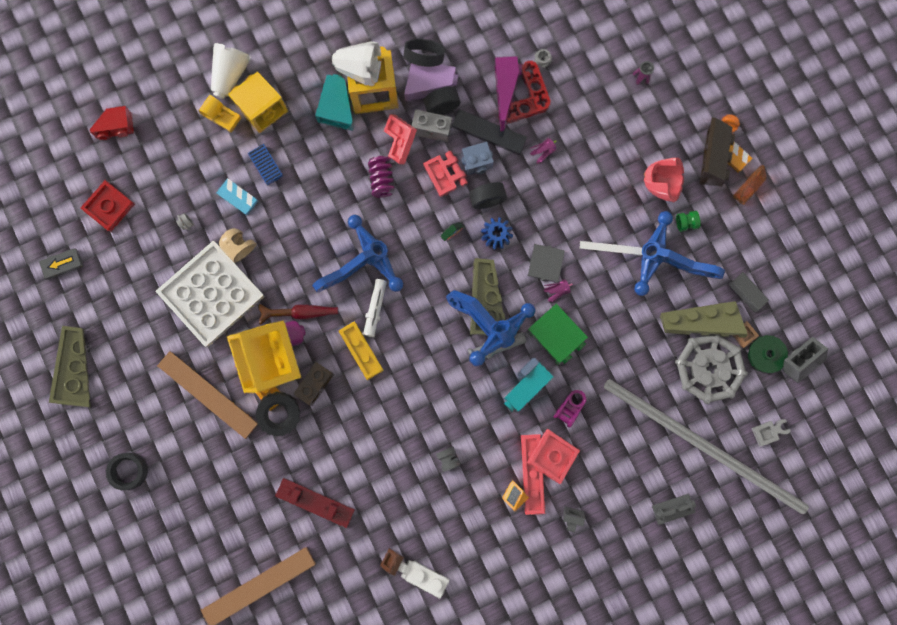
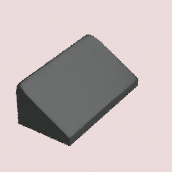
(748, 292)

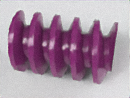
(380, 175)

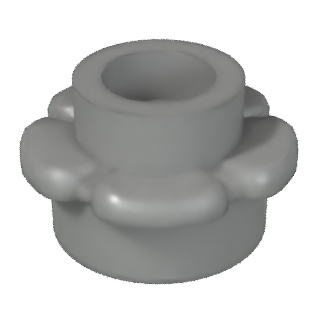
(543, 53)
(184, 222)

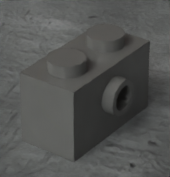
(805, 359)

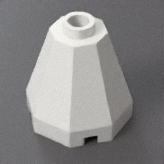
(359, 62)

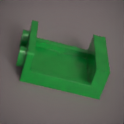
(558, 334)

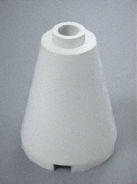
(227, 69)

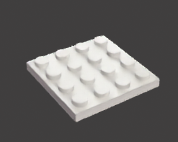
(210, 294)

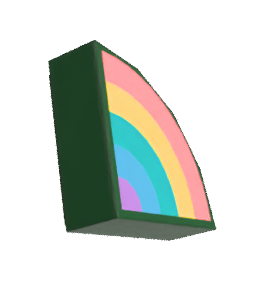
(452, 231)

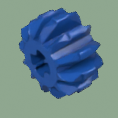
(489, 230)

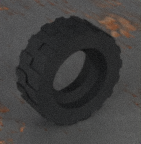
(270, 427)

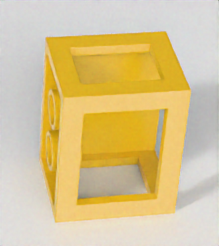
(385, 82)
(264, 357)

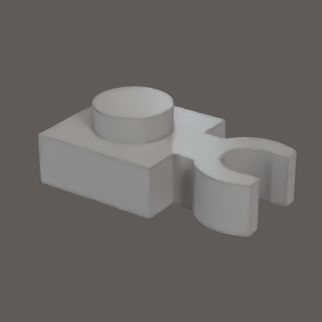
(768, 433)

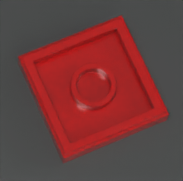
(107, 206)

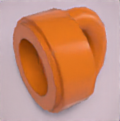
(732, 121)

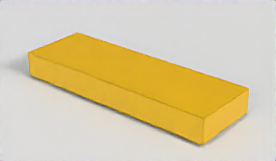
(361, 350)

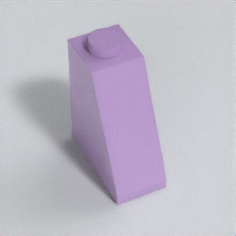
(428, 79)

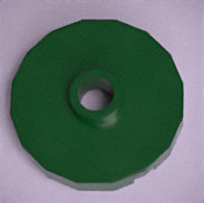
(758, 354)

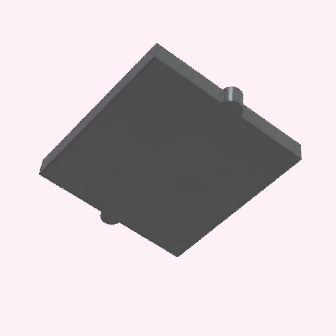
(546, 263)

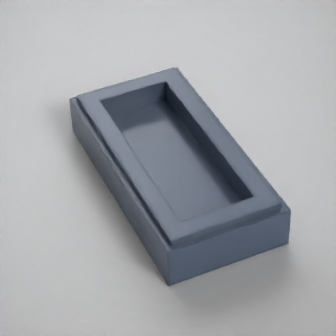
(527, 368)

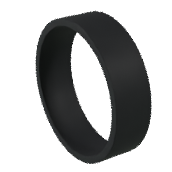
(424, 60)

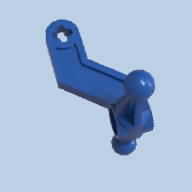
(658, 243)
(373, 253)
(499, 333)

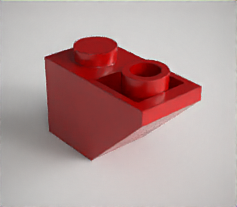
(112, 123)

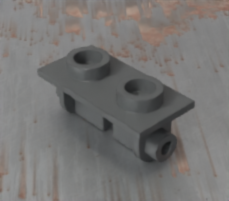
(674, 509)

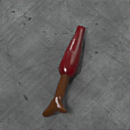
(298, 312)

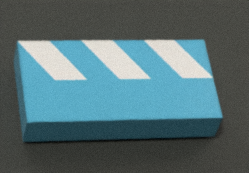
(237, 197)

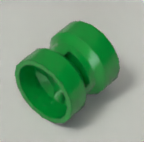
(688, 221)

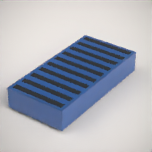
(265, 164)

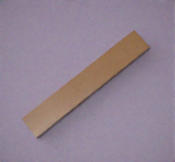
(208, 394)
(258, 586)

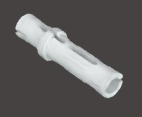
(372, 316)

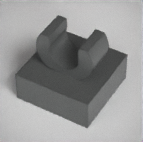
(573, 518)

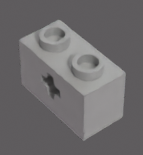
(432, 125)

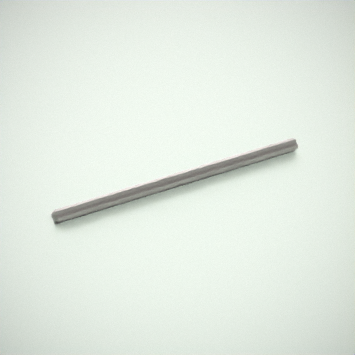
(706, 447)

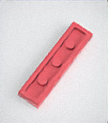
(532, 478)

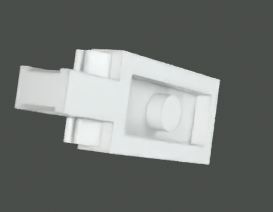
(424, 577)

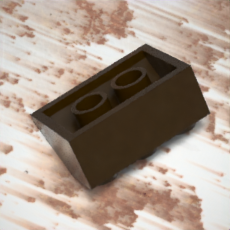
(717, 153)

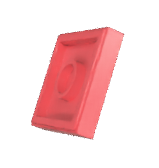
(553, 456)

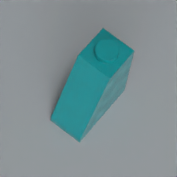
(334, 104)
(527, 388)

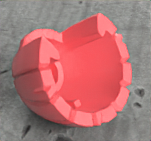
(665, 179)

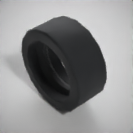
(442, 101)
(488, 195)
(112, 466)

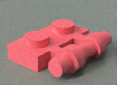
(440, 175)

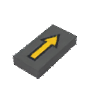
(60, 263)

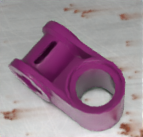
(570, 408)

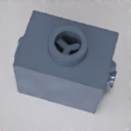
(477, 158)

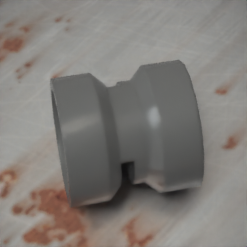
(448, 459)

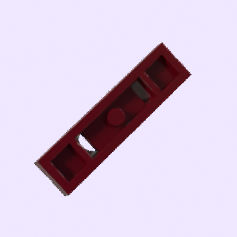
(315, 502)

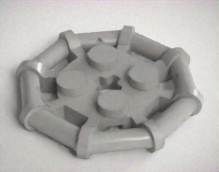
(722, 368)

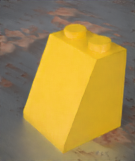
(258, 102)

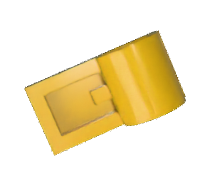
(219, 114)

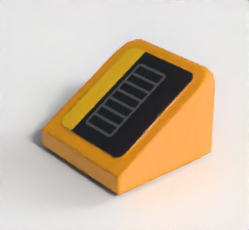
(514, 496)

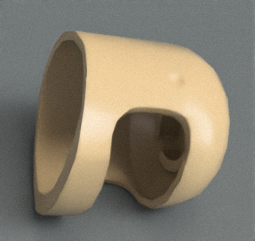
(234, 245)

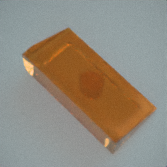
(751, 185)

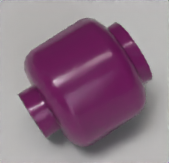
(296, 332)

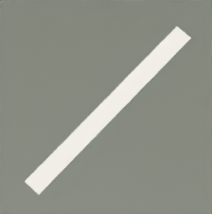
(612, 248)

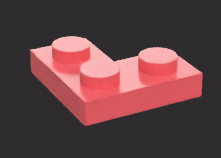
(403, 138)

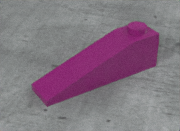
(506, 79)

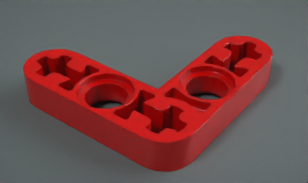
(531, 102)

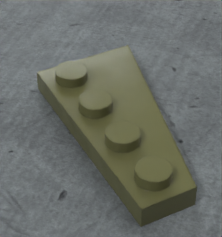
(486, 291)
(707, 320)
(70, 374)

